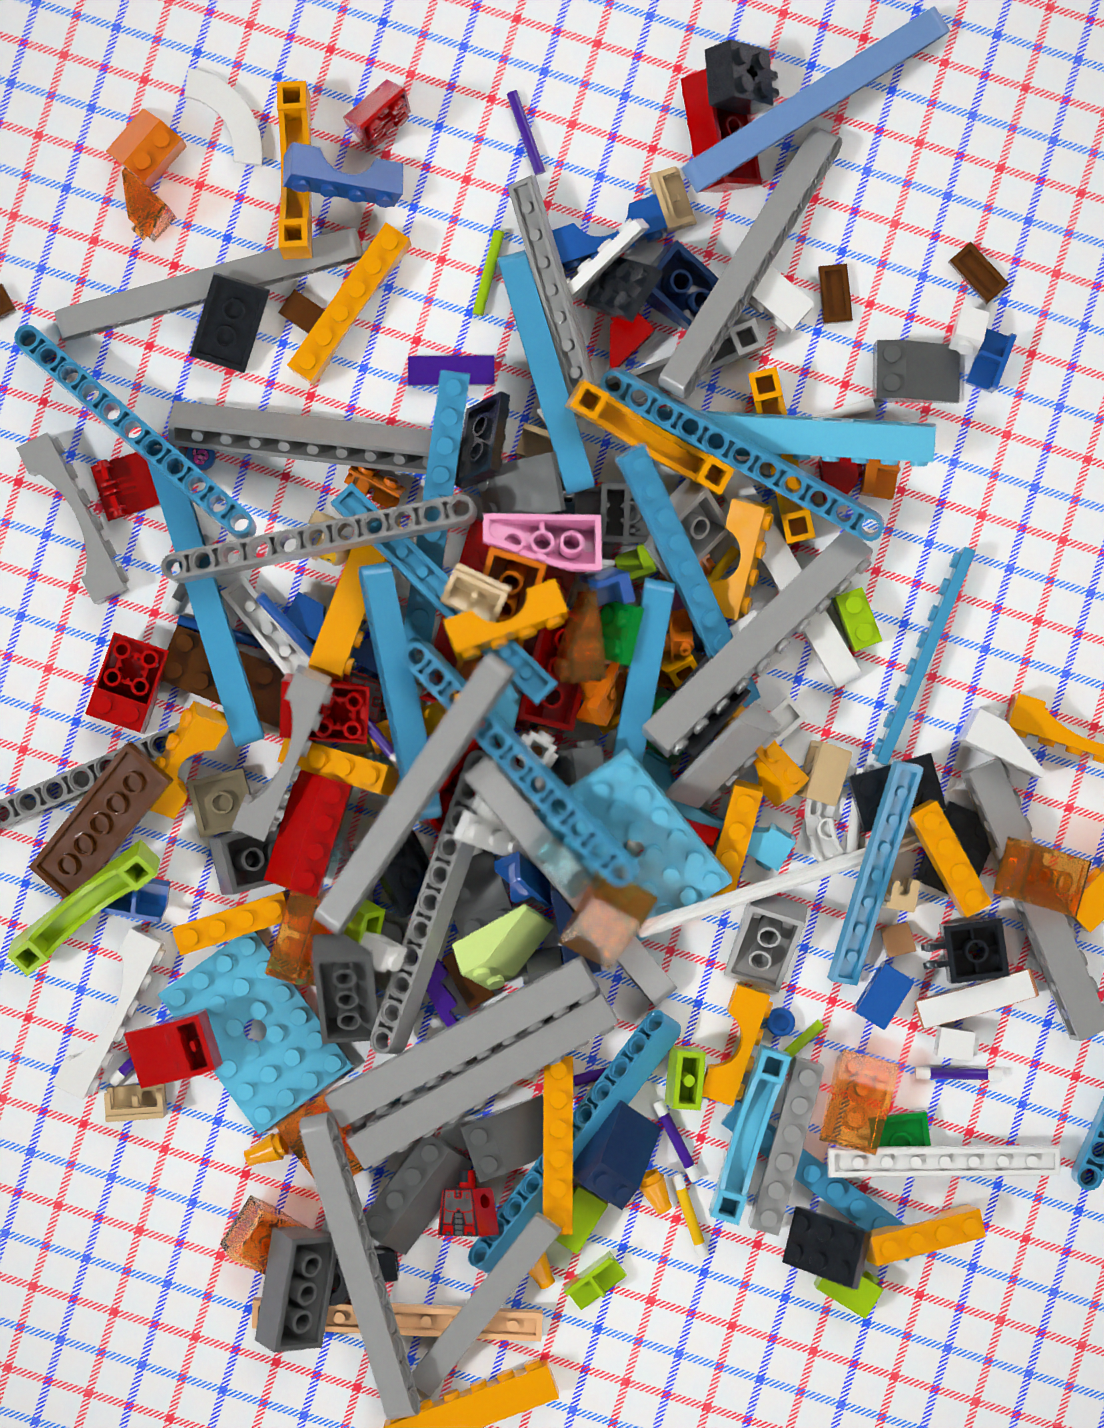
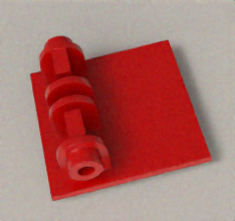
(124, 485)

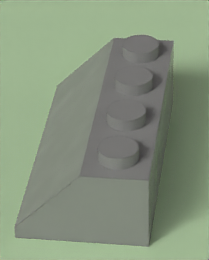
(724, 757)

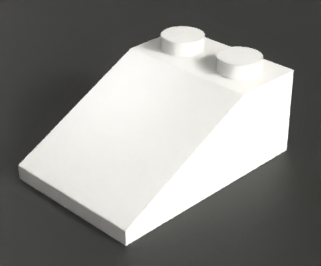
(996, 738)

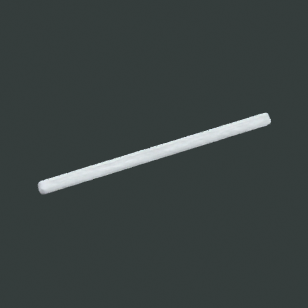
(763, 889)

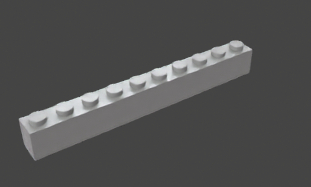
(299, 437)
(756, 643)
(1047, 930)
(462, 1041)
(479, 1080)

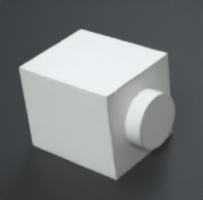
(969, 330)
(955, 1043)

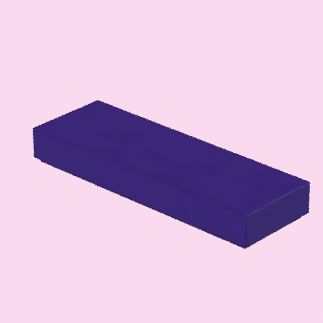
(427, 369)

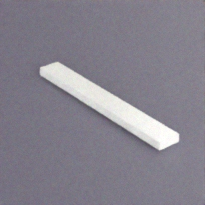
(946, 1161)

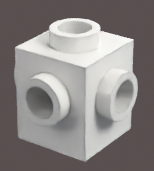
(545, 742)

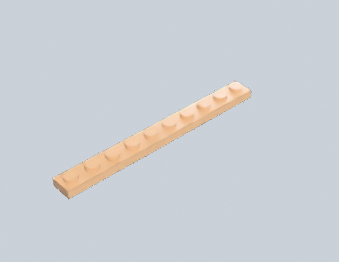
(433, 1320)

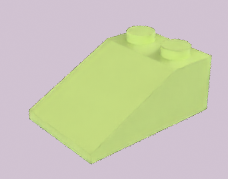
(501, 947)

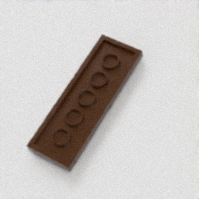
(190, 670)
(101, 821)

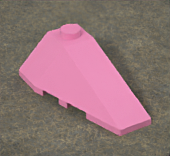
(555, 539)

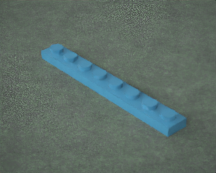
(927, 643)
(875, 872)
(835, 1191)

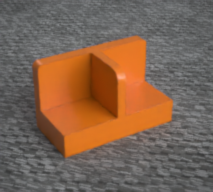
(879, 479)
(603, 696)

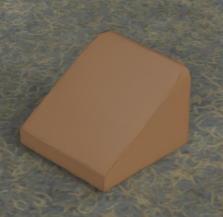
(897, 939)

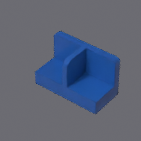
(990, 361)
(610, 585)
(524, 879)
(146, 903)
(883, 995)

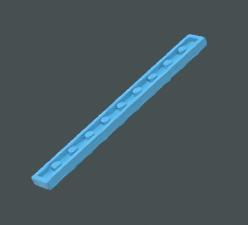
(438, 484)
(677, 553)
(431, 584)

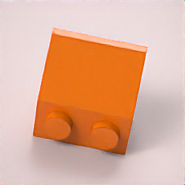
(147, 147)

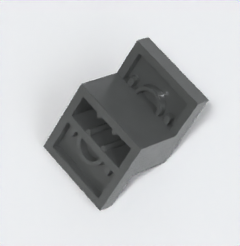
(619, 513)

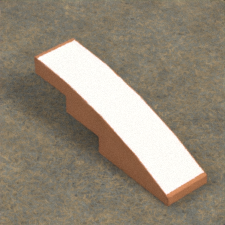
(976, 998)

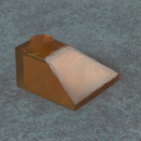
(145, 209)

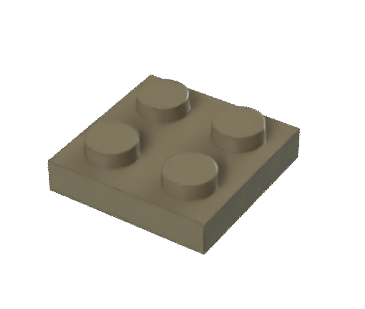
(217, 800)

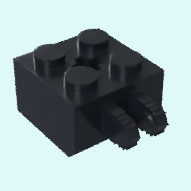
(740, 77)
(955, 942)

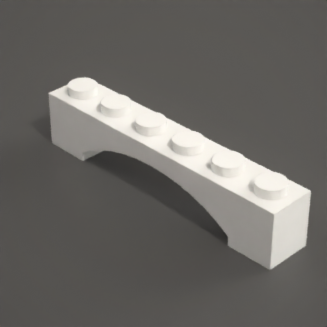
(138, 954)

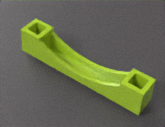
(119, 877)

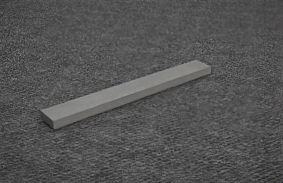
(551, 282)
(484, 1303)

